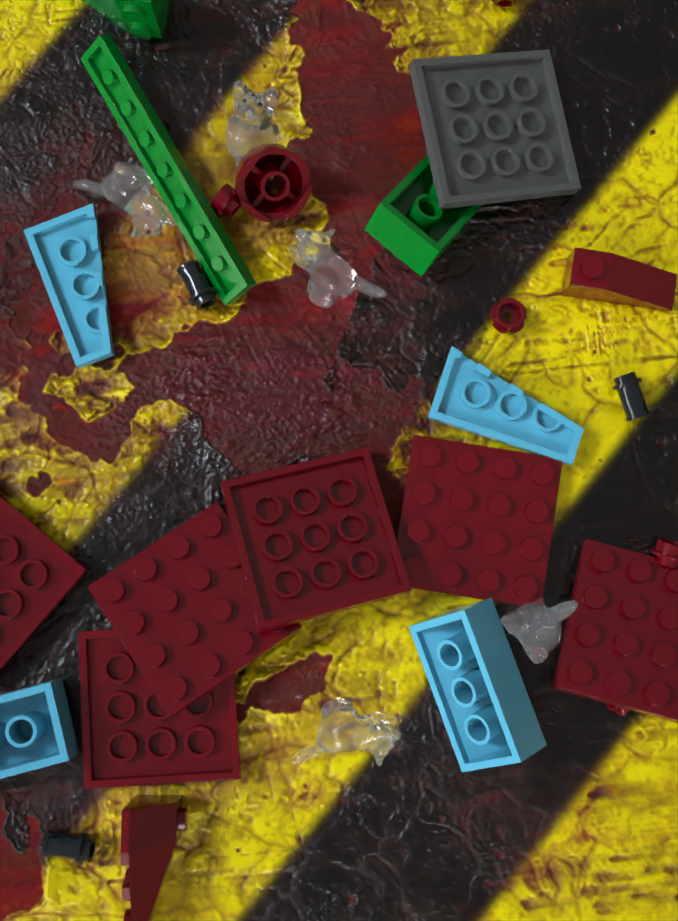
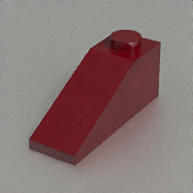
(617, 280)

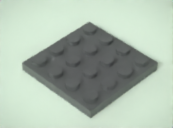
(494, 128)

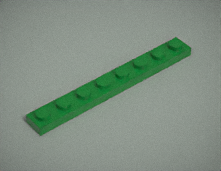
(167, 170)

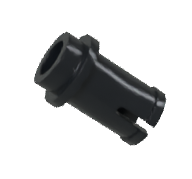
(197, 285)
(631, 396)
(69, 846)

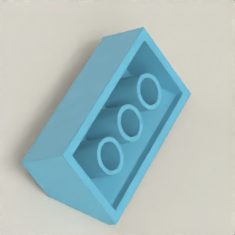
(478, 687)

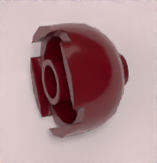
(272, 182)

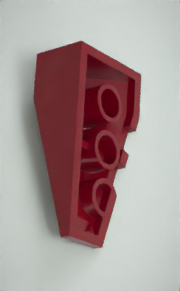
(148, 843)

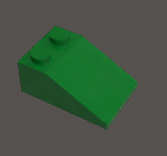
(137, 17)
(413, 224)

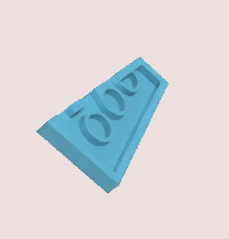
(73, 274)
(492, 408)

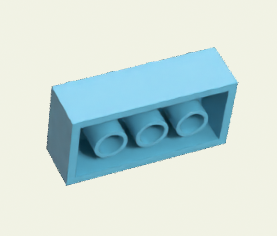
(35, 728)

